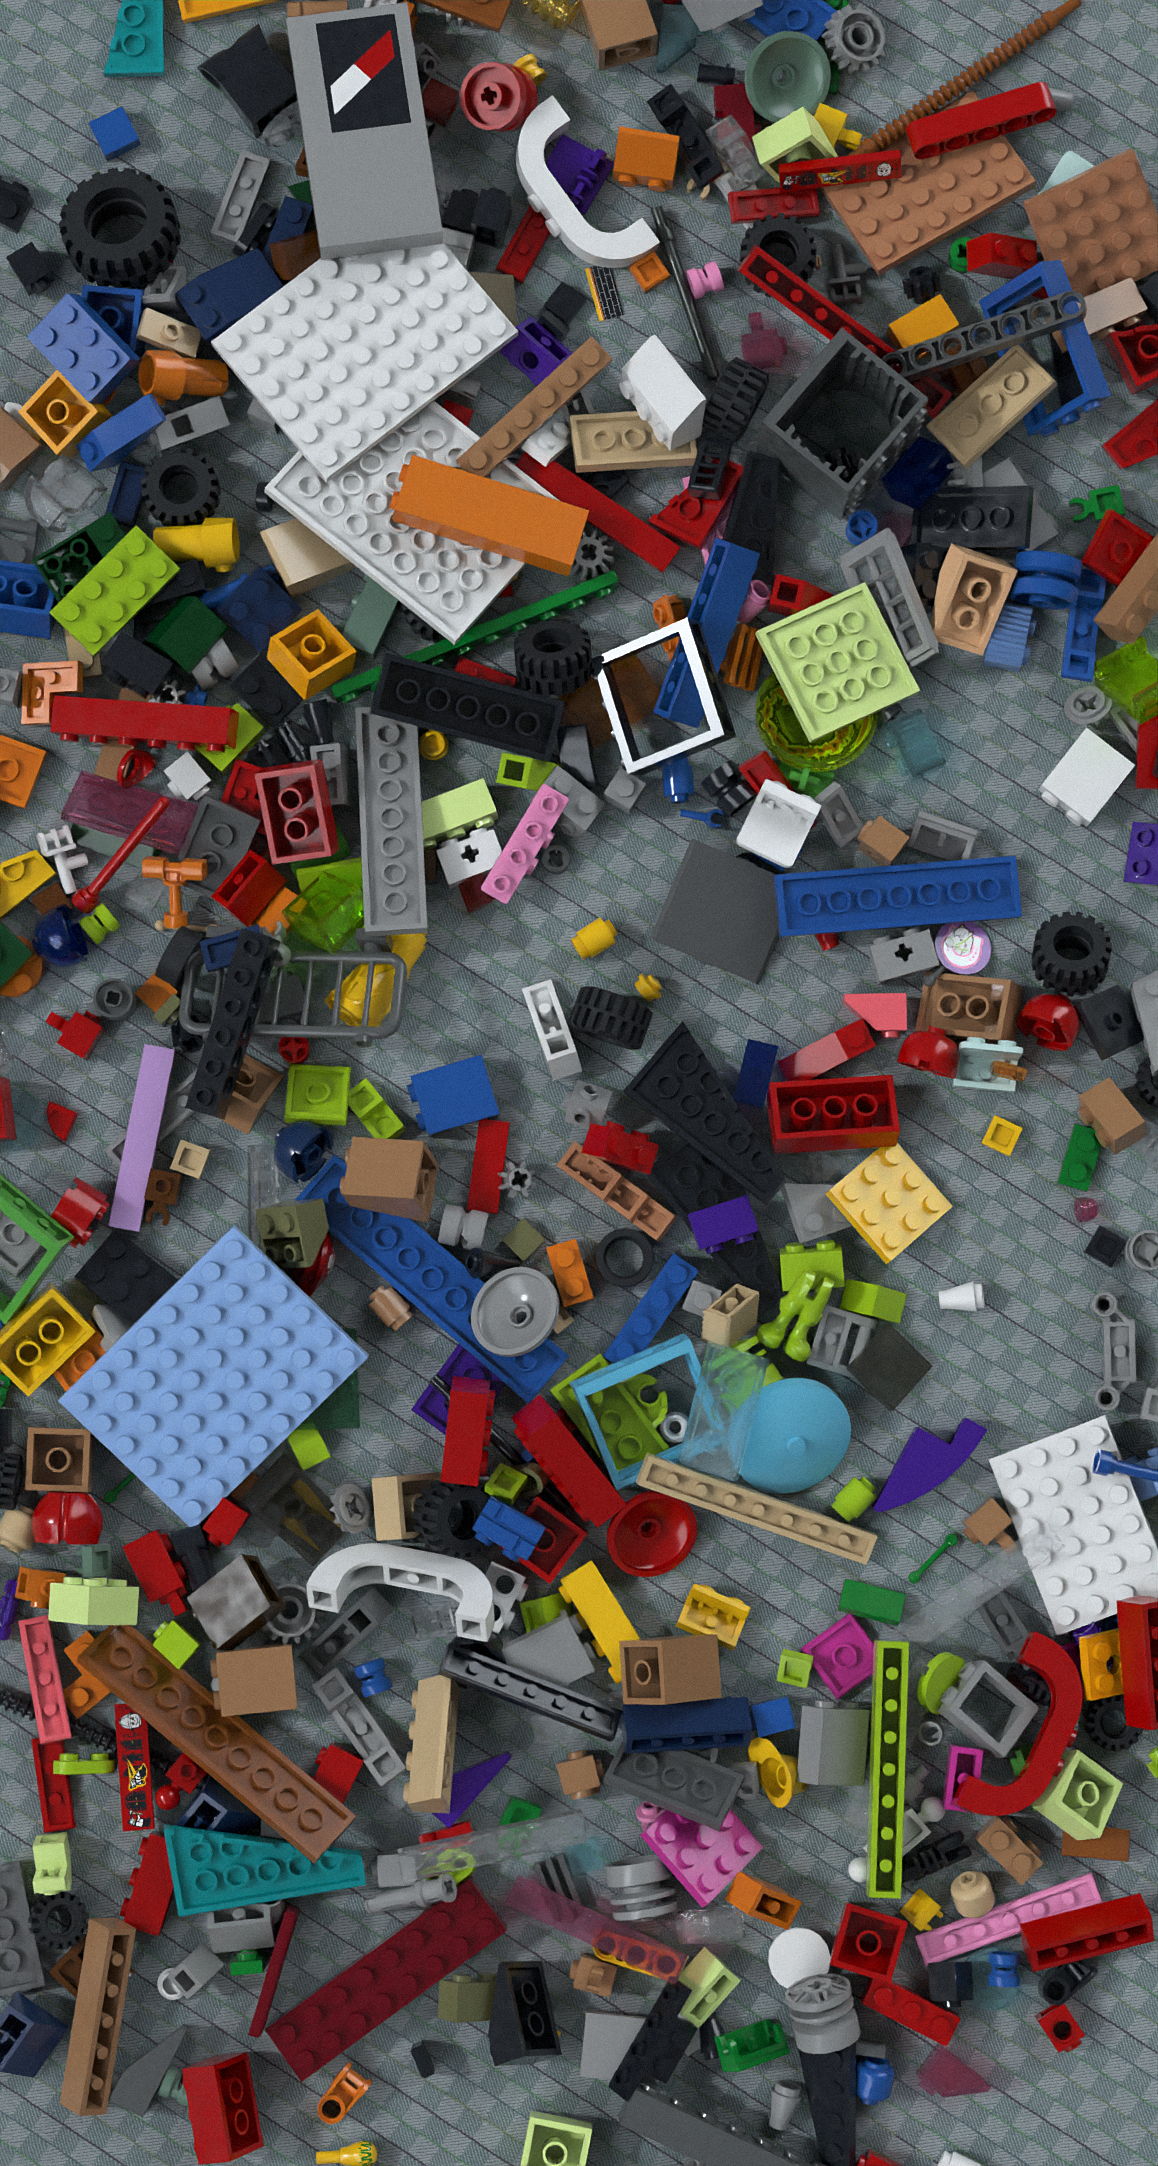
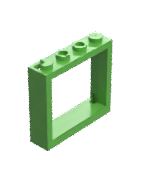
(43, 1230)

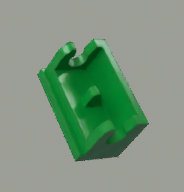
(751, 2045)

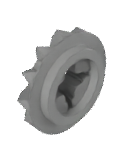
(1087, 697)
(358, 1505)

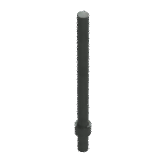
(667, 237)

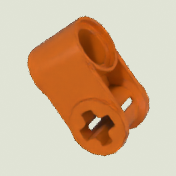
(343, 2092)

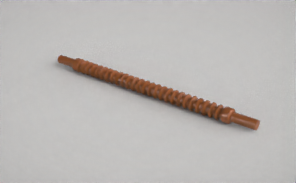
(1048, 21)

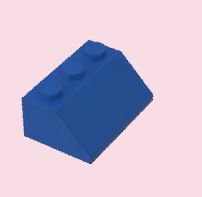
(25, 601)

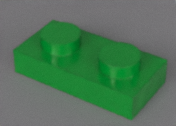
(1079, 1158)
(248, 1962)

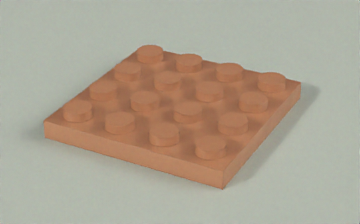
(1099, 224)

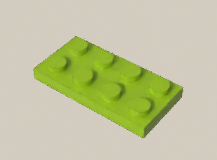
(115, 591)

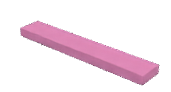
(1006, 1918)

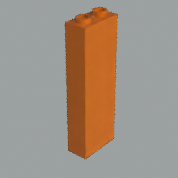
(488, 515)

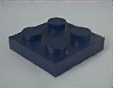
(258, 608)

